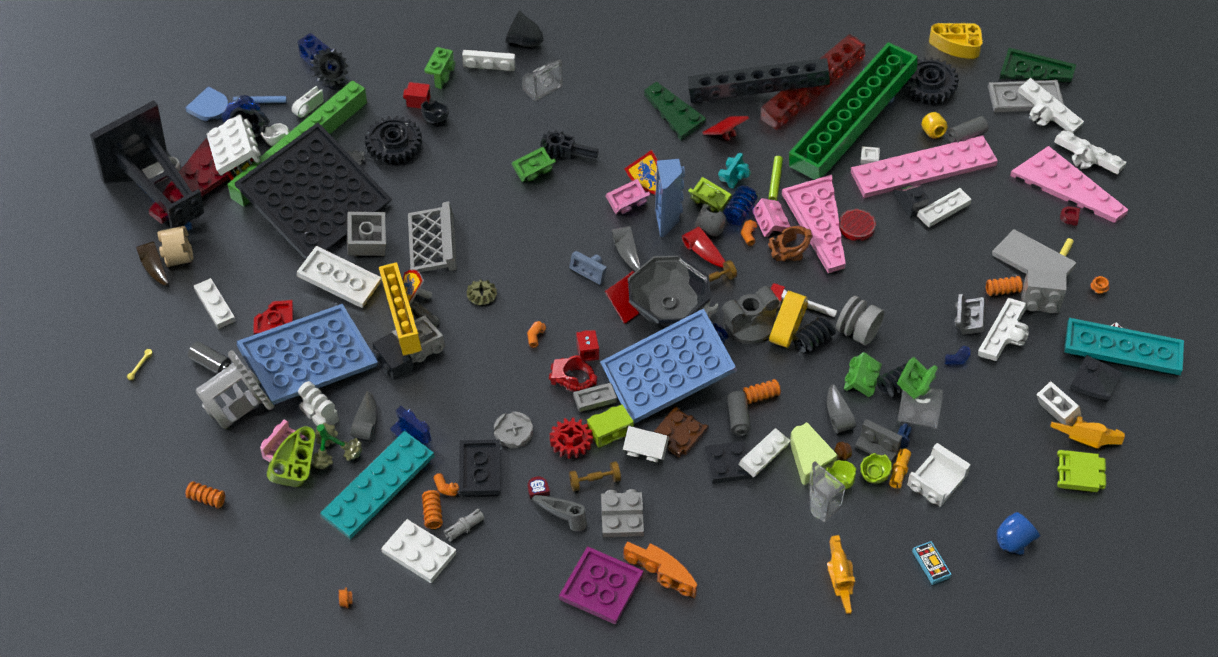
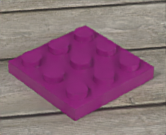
(601, 585)

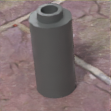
(968, 130)
(208, 357)
(739, 413)

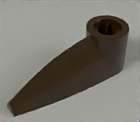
(151, 261)

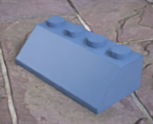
(669, 194)

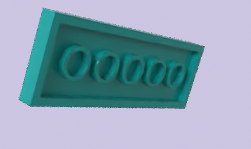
(1124, 346)
(377, 485)

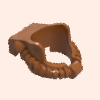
(789, 234)

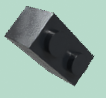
(390, 355)

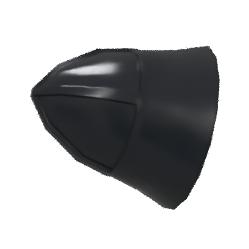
(524, 32)
(256, 118)

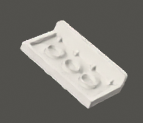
(233, 144)

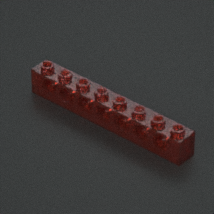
(789, 102)

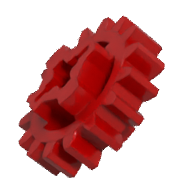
(571, 438)

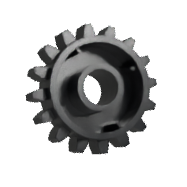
(323, 73)

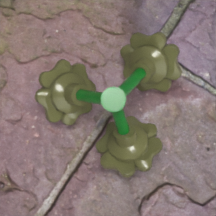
(327, 435)

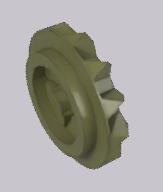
(475, 296)

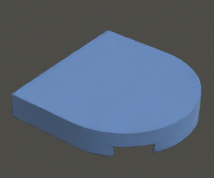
(208, 105)

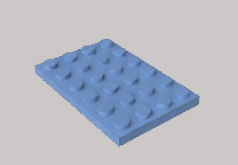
(311, 349)
(668, 366)

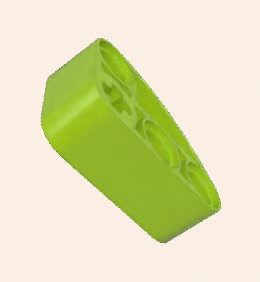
(287, 460)

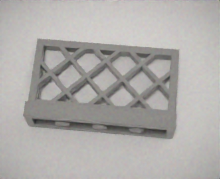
(448, 239)

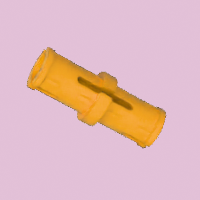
(900, 468)

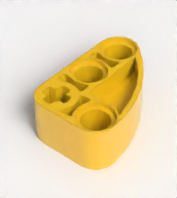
(957, 39)
(788, 319)

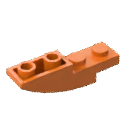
(669, 570)

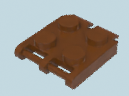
(683, 431)

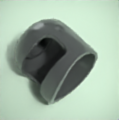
(709, 222)

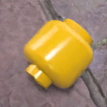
(934, 125)

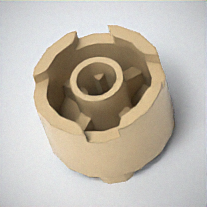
(175, 246)

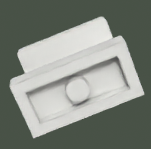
(939, 475)

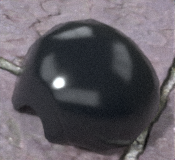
(434, 112)

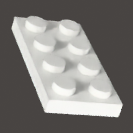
(339, 276)

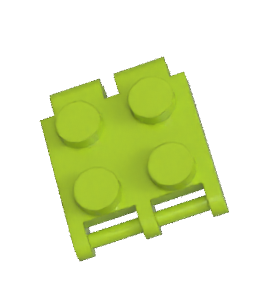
(1081, 471)

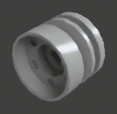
(859, 320)

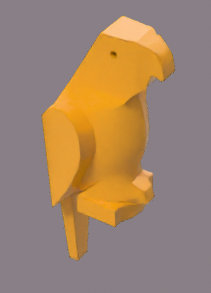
(1090, 433)
(841, 572)

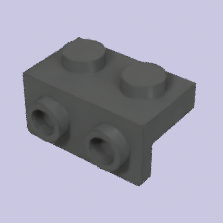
(970, 315)

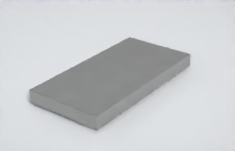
(1008, 99)
(1027, 253)

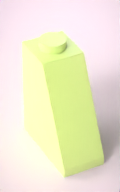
(810, 447)

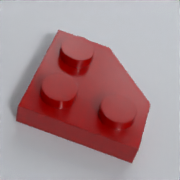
(276, 315)

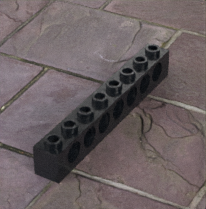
(759, 80)

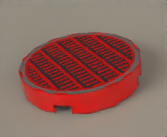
(857, 224)

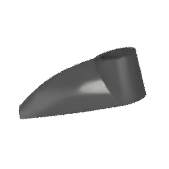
(626, 246)
(839, 412)
(365, 419)
(564, 509)

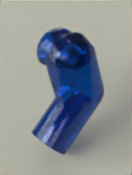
(958, 358)

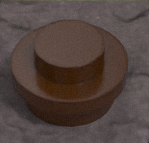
(843, 451)

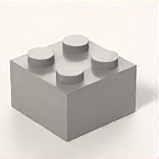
(366, 233)
(1044, 290)

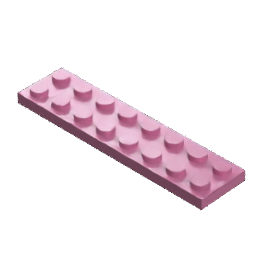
(923, 166)

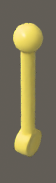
(148, 353)

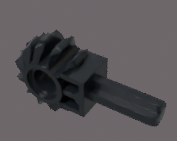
(564, 146)

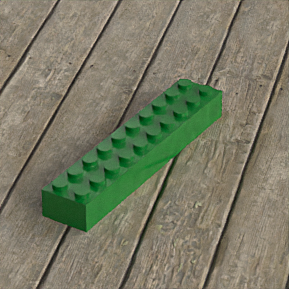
(853, 111)

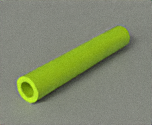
(775, 179)

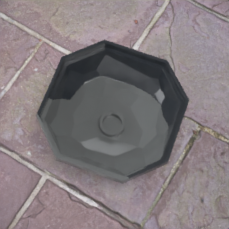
(668, 289)

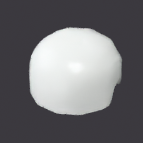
(275, 133)

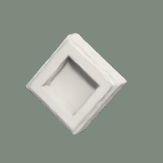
(869, 154)

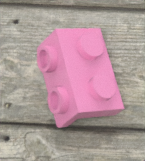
(627, 196)
(770, 216)
(280, 433)

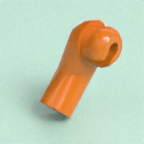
(746, 231)
(532, 333)
(444, 488)

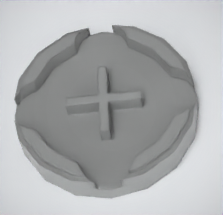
(513, 429)

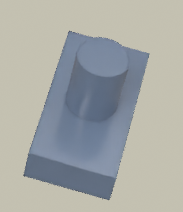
(588, 267)

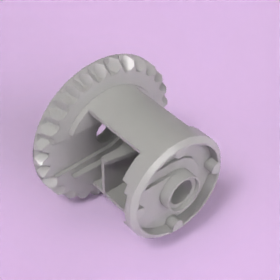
(222, 382)

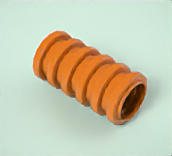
(1004, 286)
(762, 391)
(205, 494)
(432, 509)

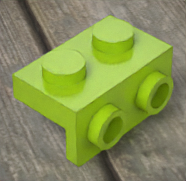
(710, 194)

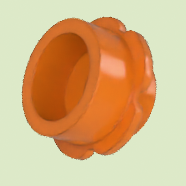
(1100, 285)
(345, 598)

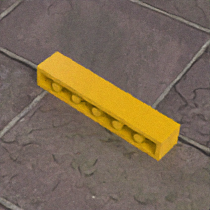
(400, 309)

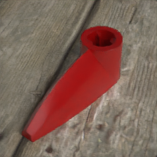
(702, 245)

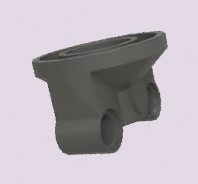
(751, 316)

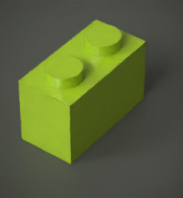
(610, 425)

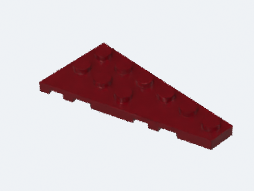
(198, 173)

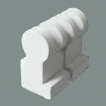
(317, 405)

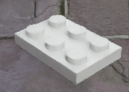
(419, 551)

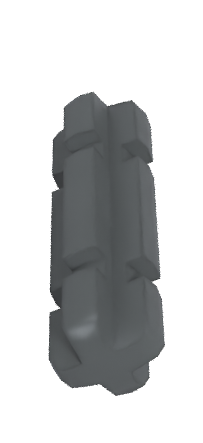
(421, 311)

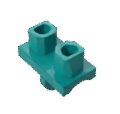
(735, 170)

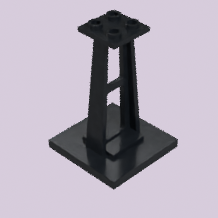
(135, 140)

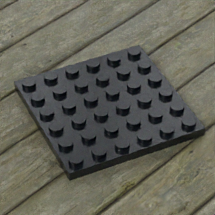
(310, 190)

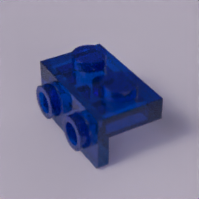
(408, 422)

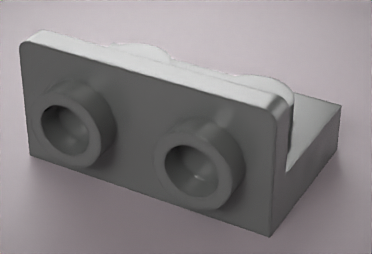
(878, 440)

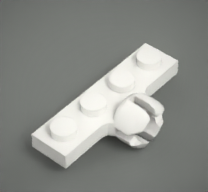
(1048, 107)
(1088, 154)
(1005, 330)

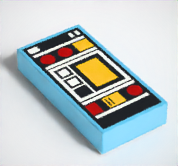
(931, 563)

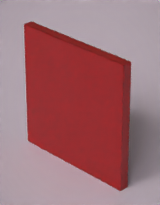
(726, 126)
(619, 297)

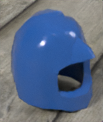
(1016, 533)

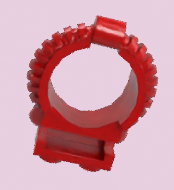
(562, 366)

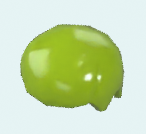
(876, 468)
(843, 472)

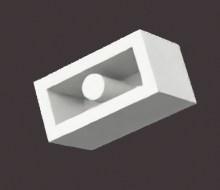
(1058, 404)
(645, 443)

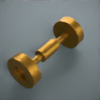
(729, 270)
(615, 472)

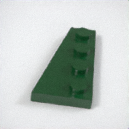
(1027, 65)
(678, 114)

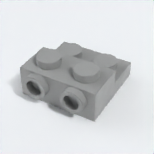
(430, 339)
(622, 513)

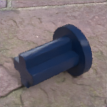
(904, 431)

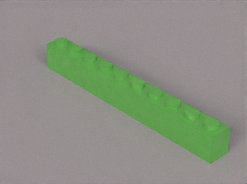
(329, 116)

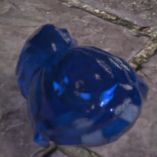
(242, 101)

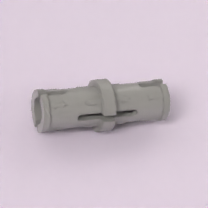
(464, 525)

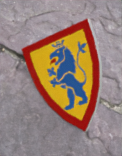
(645, 171)
(412, 283)

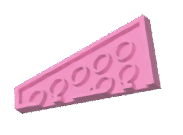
(1066, 182)
(816, 210)

